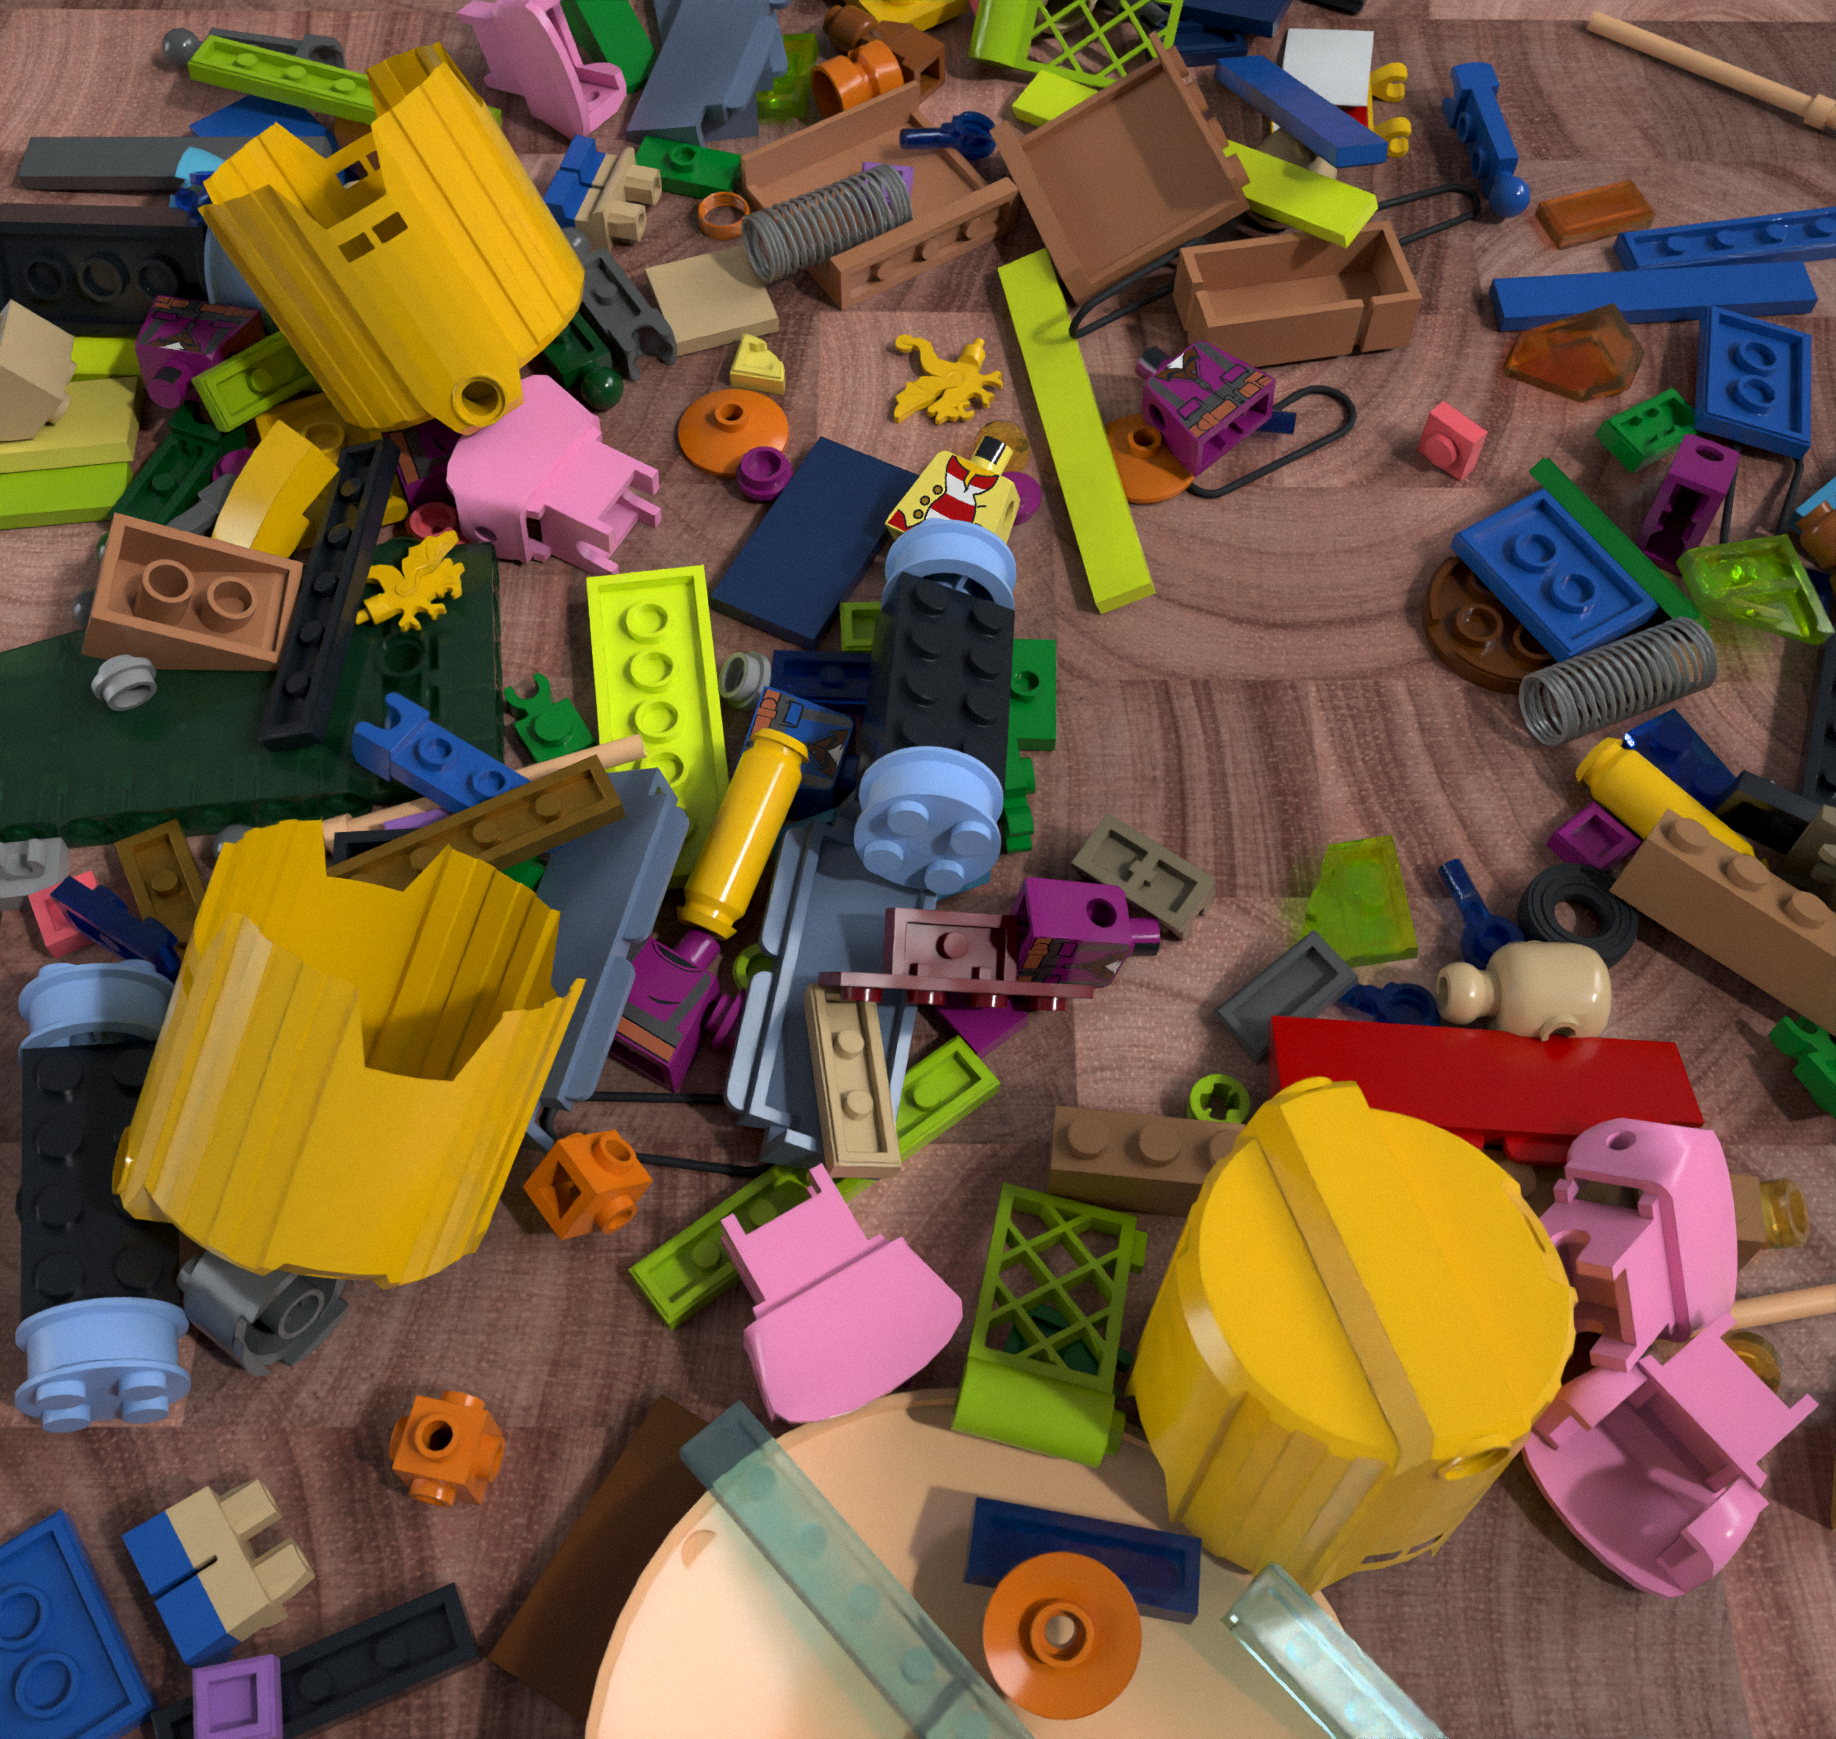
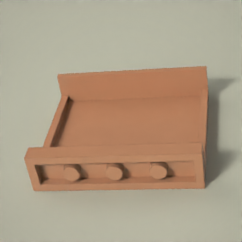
(1125, 175)
(948, 199)

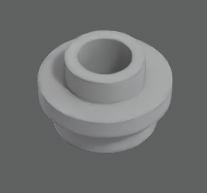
(744, 679)
(125, 682)

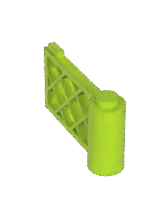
(1006, 29)
(1044, 1402)

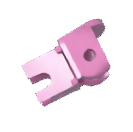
(537, 58)
(552, 468)
(1651, 1267)
(835, 1310)
(1649, 1465)

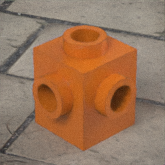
(588, 1184)
(462, 1467)

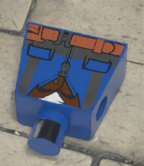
(829, 743)

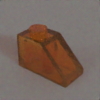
(1578, 355)

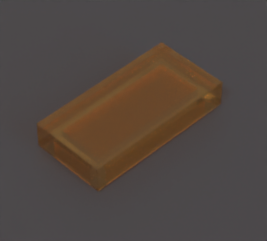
(1594, 214)

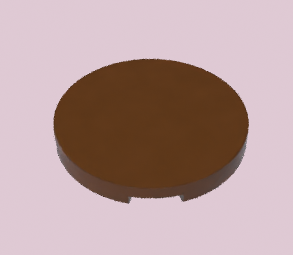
(1478, 633)

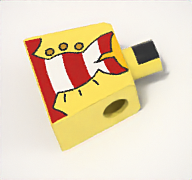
(962, 491)

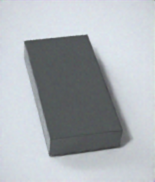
(1294, 985)

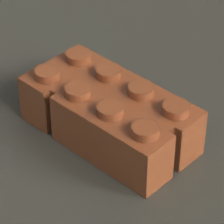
(1297, 295)

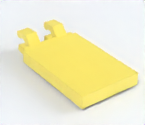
(95, 429)

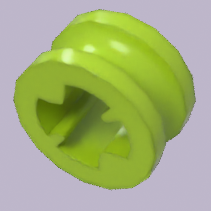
(1220, 1086)

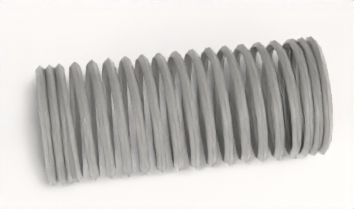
(774, 237)
(1663, 665)

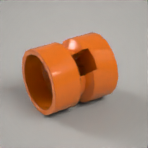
(855, 78)

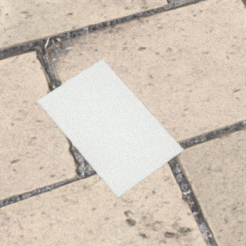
(1331, 63)

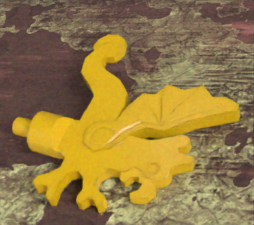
(953, 380)
(423, 581)

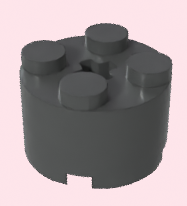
(259, 1315)

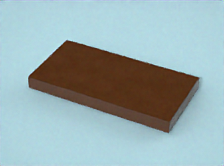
(574, 1607)

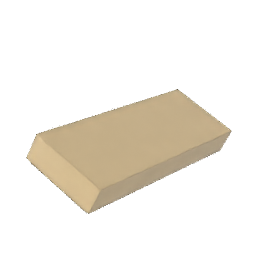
(851, 1085)

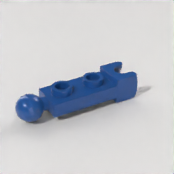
(1486, 137)
(431, 759)

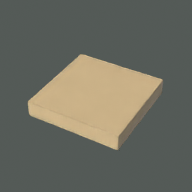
(712, 299)

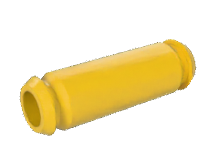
(1642, 793)
(743, 833)

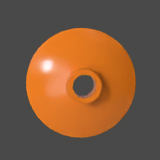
(727, 425)
(1143, 461)
(1068, 1677)

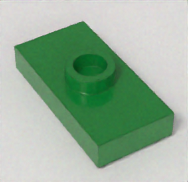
(690, 168)
(1648, 430)
(1033, 694)

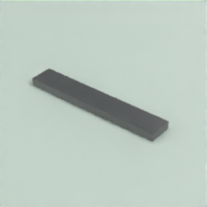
(124, 160)

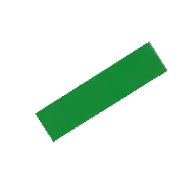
(1616, 543)

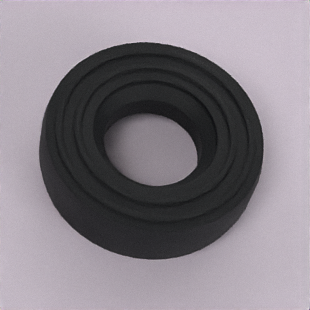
(1590, 887)

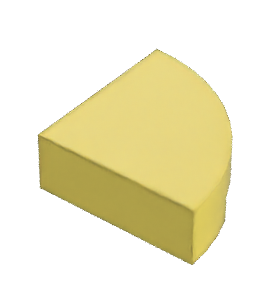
(757, 367)

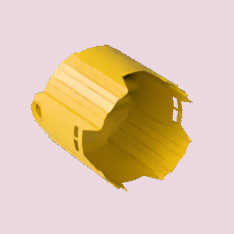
(422, 276)
(345, 1063)
(1347, 1338)

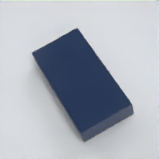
(1204, 44)

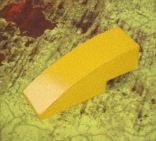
(274, 492)

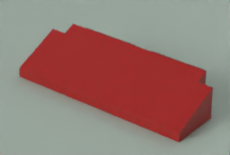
(1490, 1082)

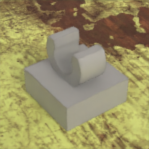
(29, 869)

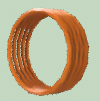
(703, 208)

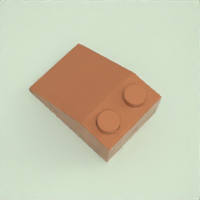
(190, 600)

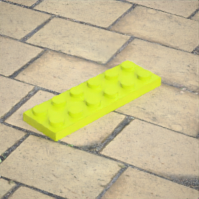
(661, 681)

